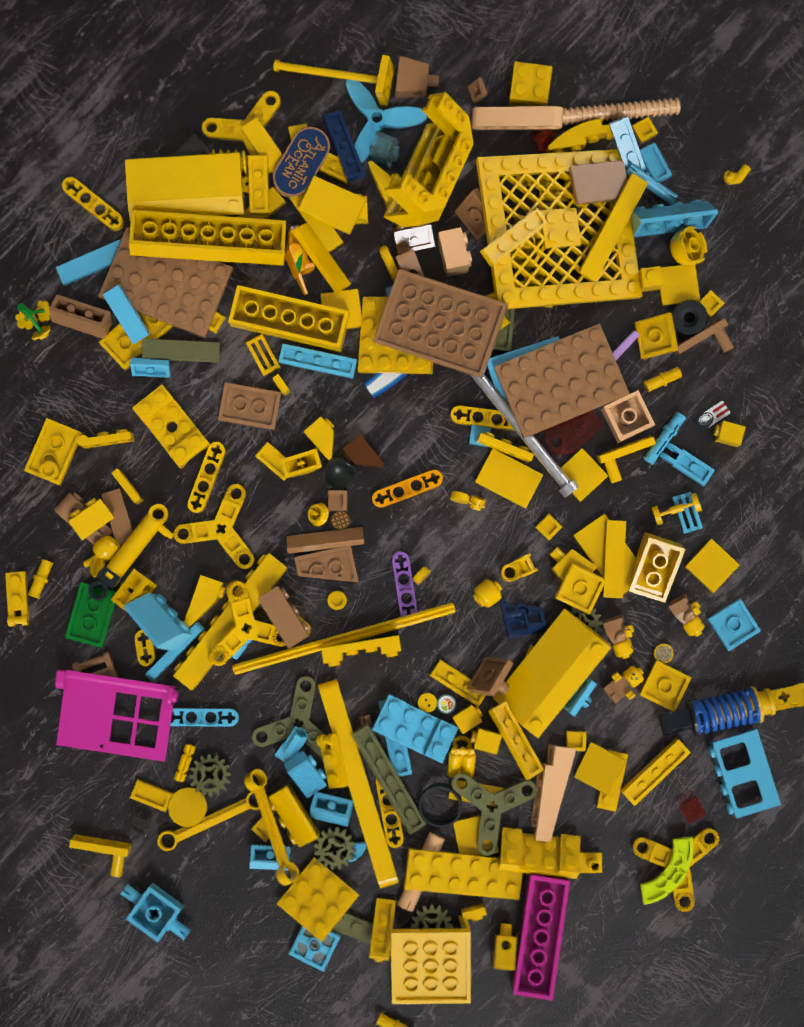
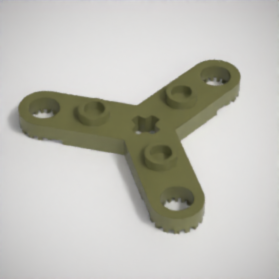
(300, 710)
(503, 799)

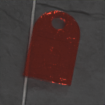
(573, 433)

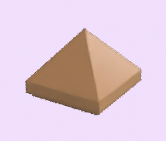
(477, 90)

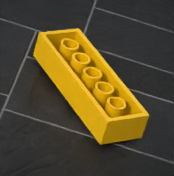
(289, 318)

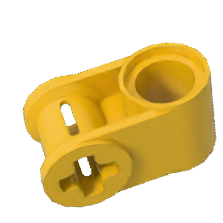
(519, 567)

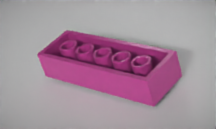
(540, 936)

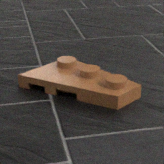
(328, 564)

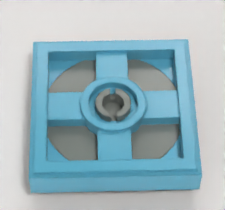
(313, 951)

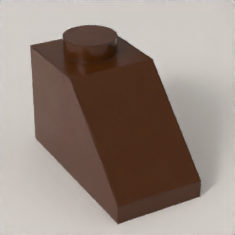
(361, 454)

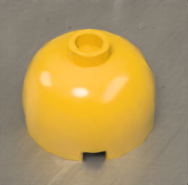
(688, 246)

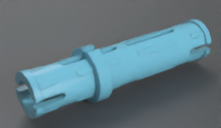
(653, 184)
(666, 435)

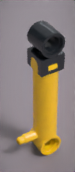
(129, 551)

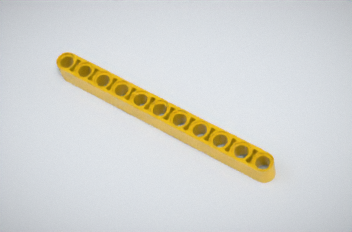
(359, 785)

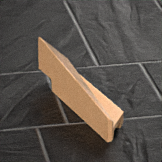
(550, 790)

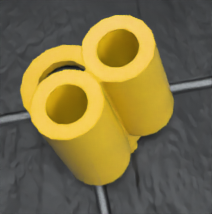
(461, 759)

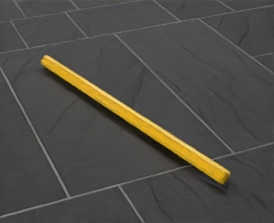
(344, 638)

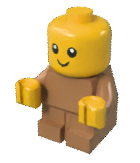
(687, 614)
(619, 636)
(622, 685)

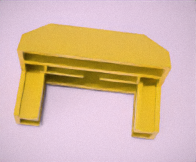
(434, 165)

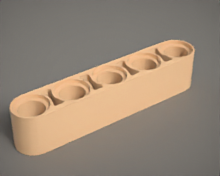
(517, 118)

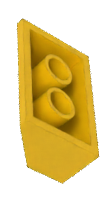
(293, 816)

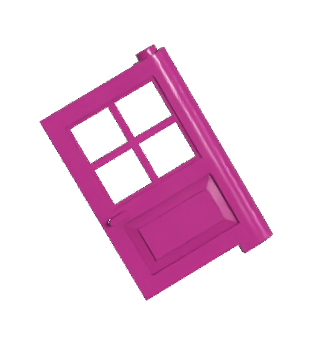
(89, 713)

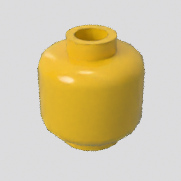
(487, 593)

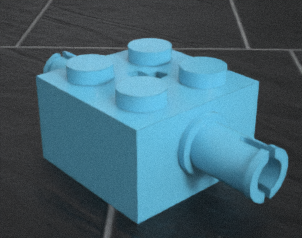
(143, 910)

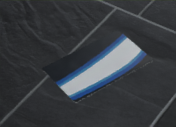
(381, 382)

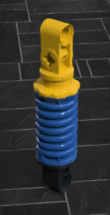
(730, 709)

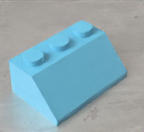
(159, 622)

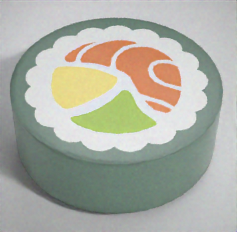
(446, 704)

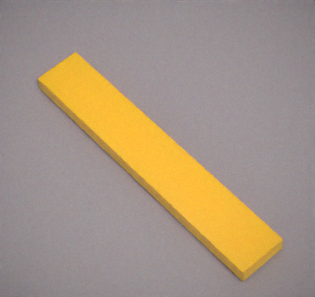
(613, 227)

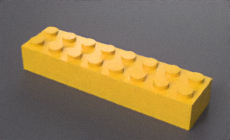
(207, 237)

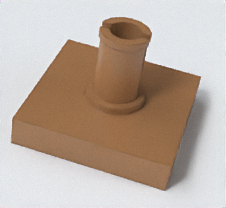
(472, 214)
(490, 677)

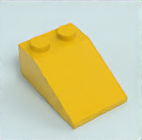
(655, 567)

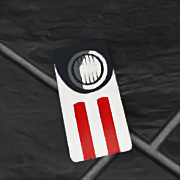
(711, 416)

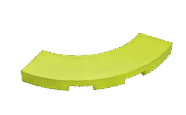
(672, 874)

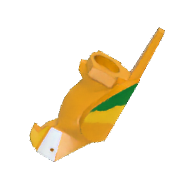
(297, 259)

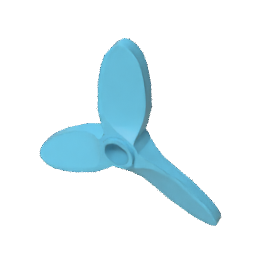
(391, 118)

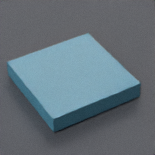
(733, 624)

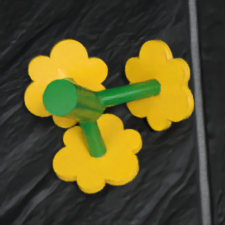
(27, 319)

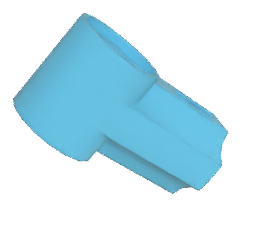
(291, 747)

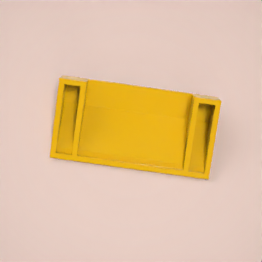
(186, 184)
(553, 672)

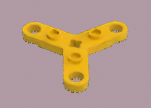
(231, 129)
(226, 516)
(235, 637)
(661, 856)

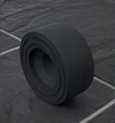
(700, 317)

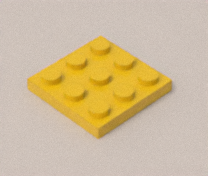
(318, 899)

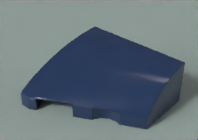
(522, 619)

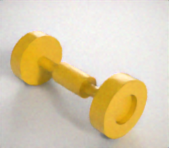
(676, 509)

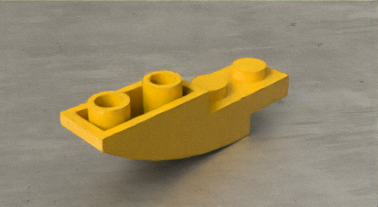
(575, 138)

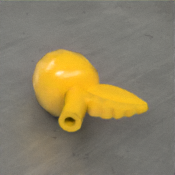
(104, 551)

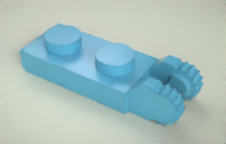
(688, 465)

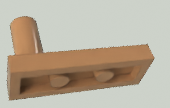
(715, 328)

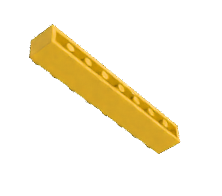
(257, 584)

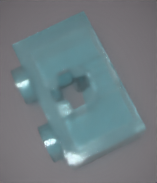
(384, 149)

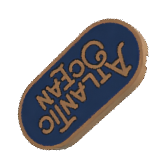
(301, 162)

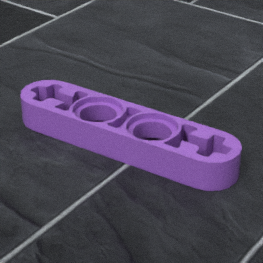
(408, 588)

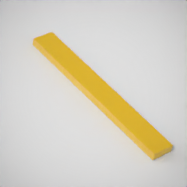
(265, 146)

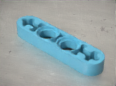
(170, 656)
(201, 717)

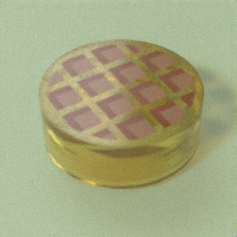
(340, 520)

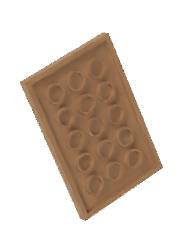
(169, 289)
(440, 323)
(561, 380)

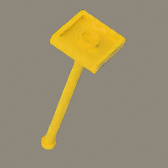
(382, 80)

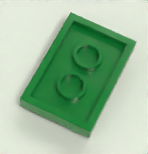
(90, 618)

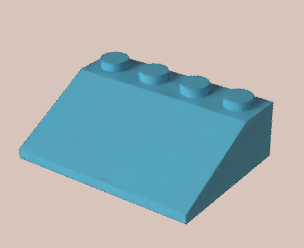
(672, 218)

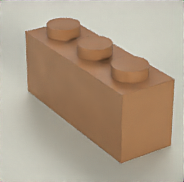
(80, 316)
(284, 616)

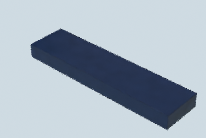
(343, 146)

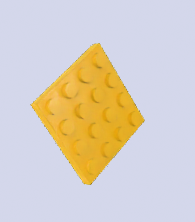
(378, 358)
(430, 966)

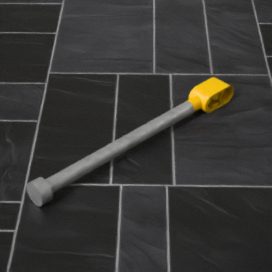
(567, 486)

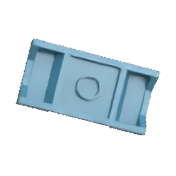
(414, 728)

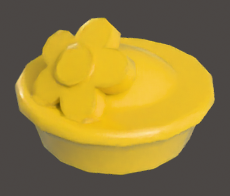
(318, 514)

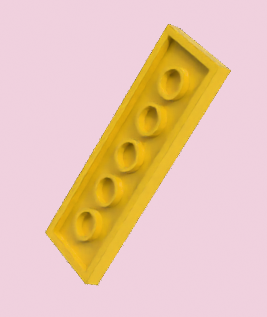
(460, 874)

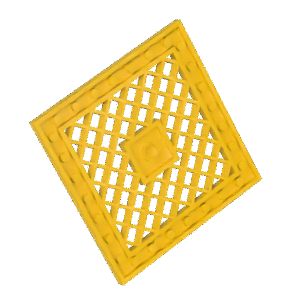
(560, 232)

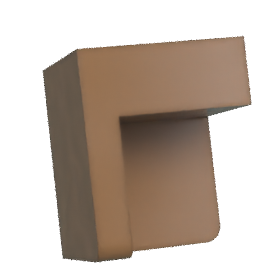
(337, 500)

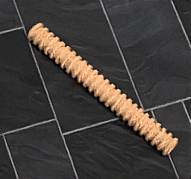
(618, 111)

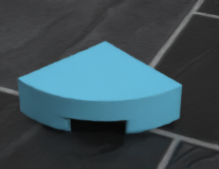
(360, 846)

